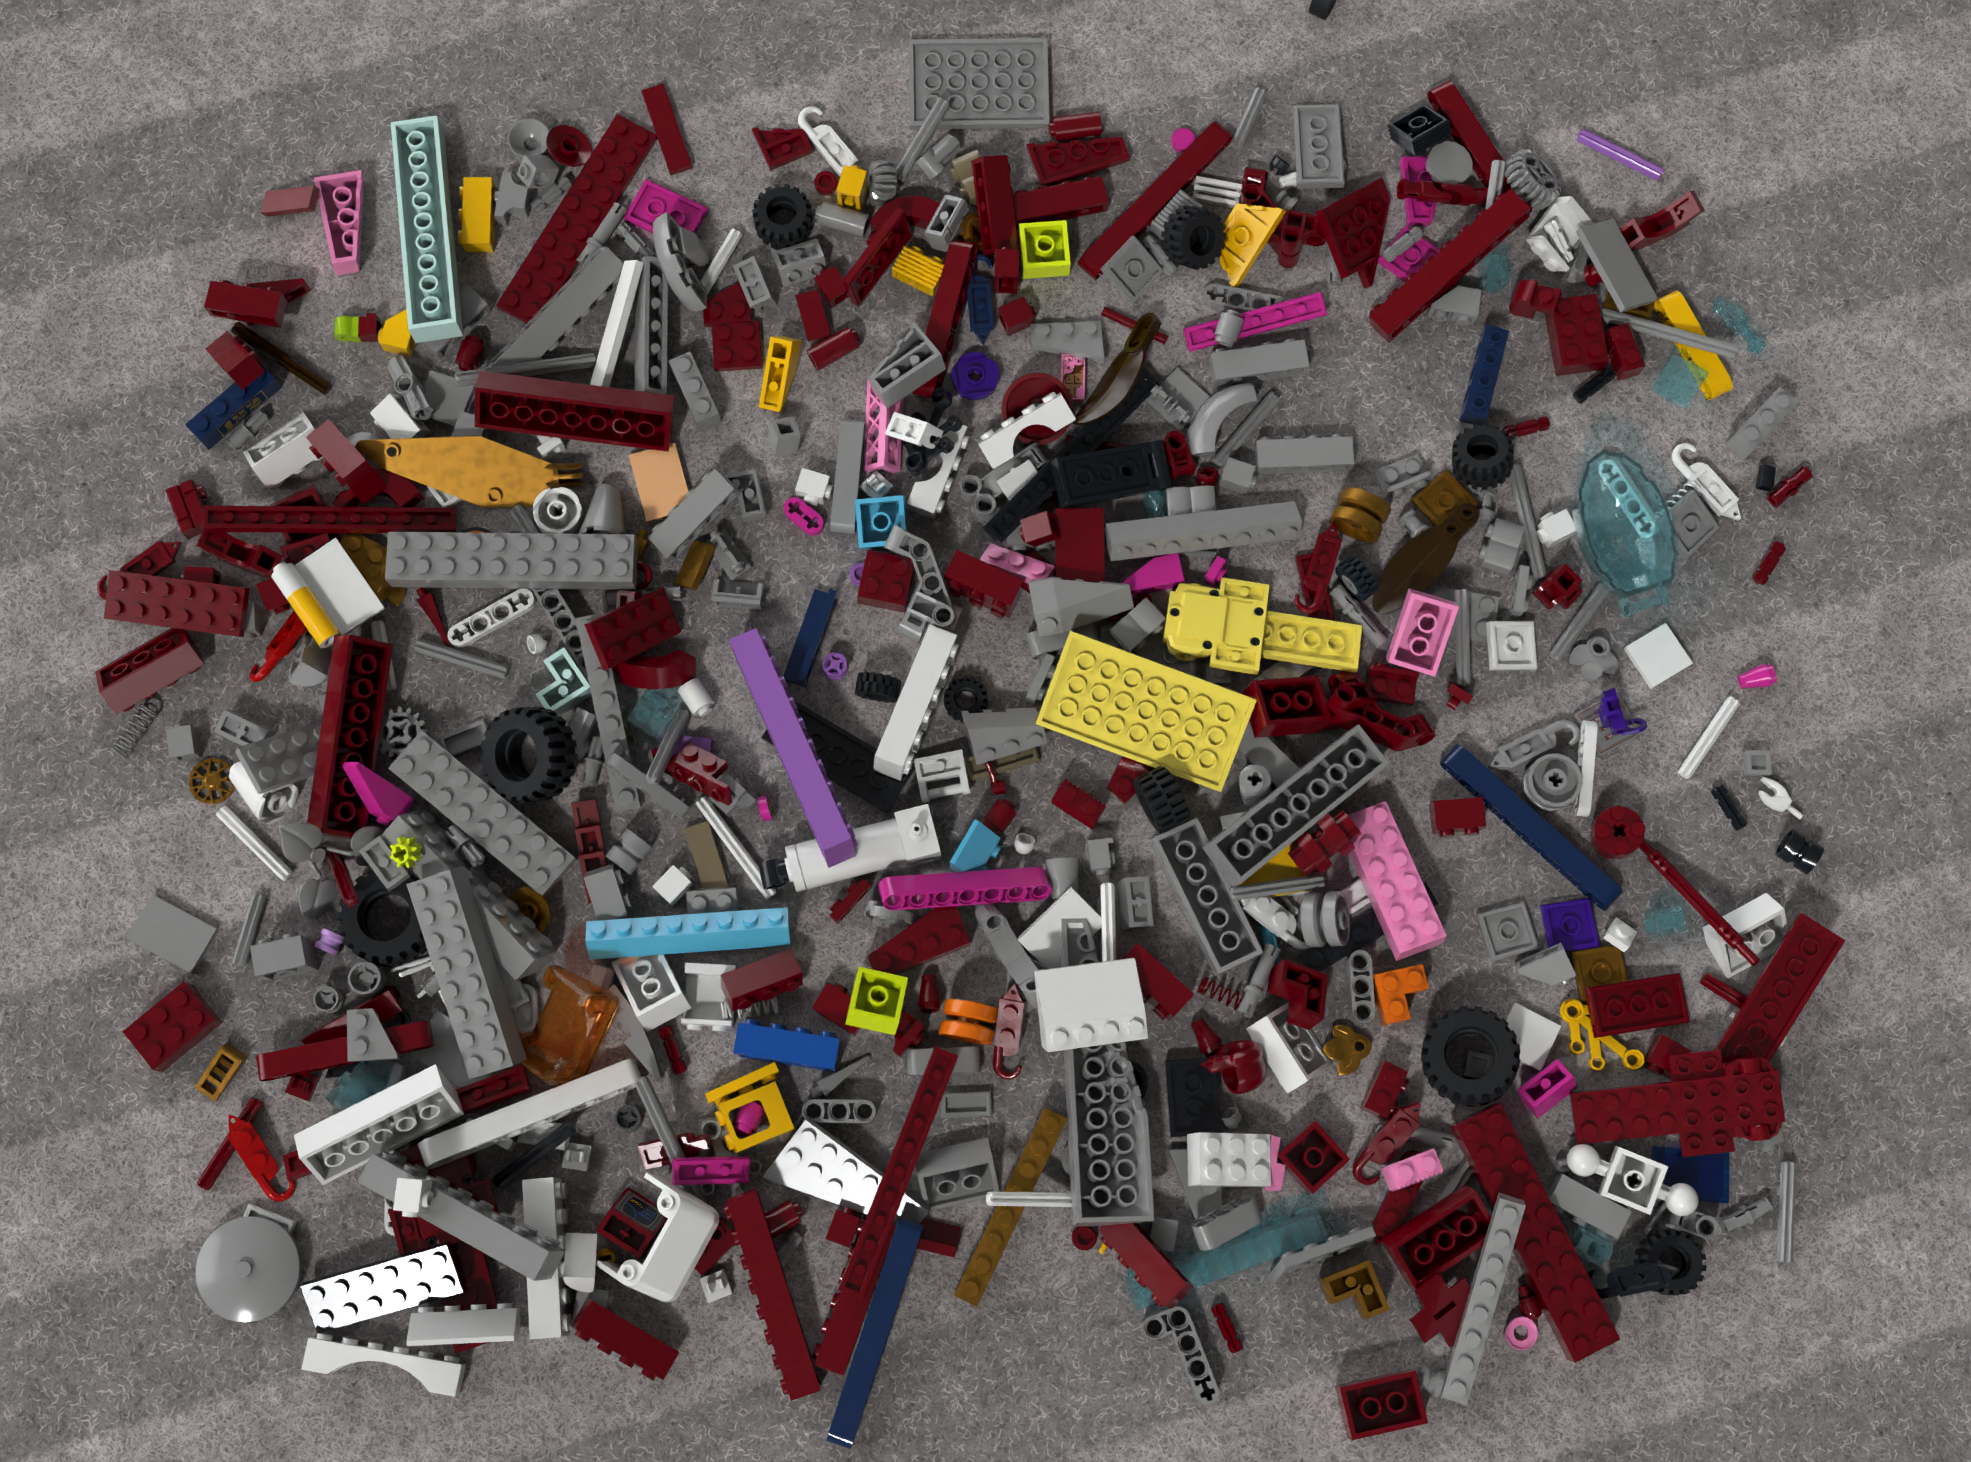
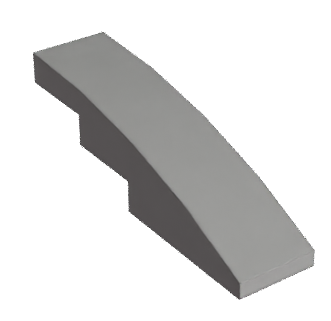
(639, 1040)

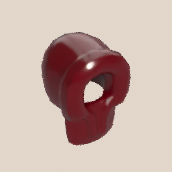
(1240, 1065)

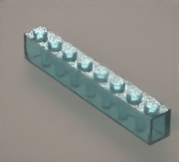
(1240, 1252)

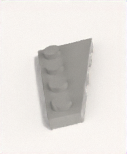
(1321, 1253)

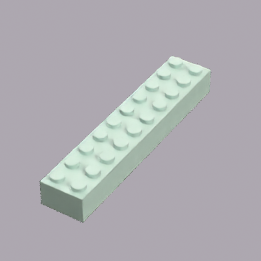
(426, 229)

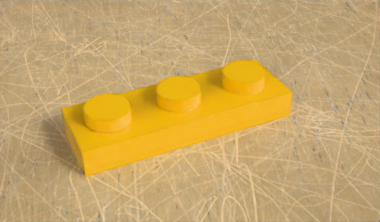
(743, 1084)

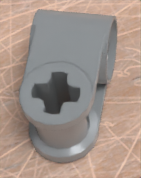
(1691, 1223)

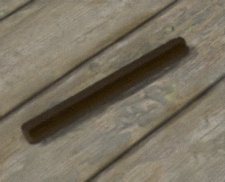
(281, 358)

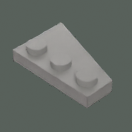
(1073, 338)

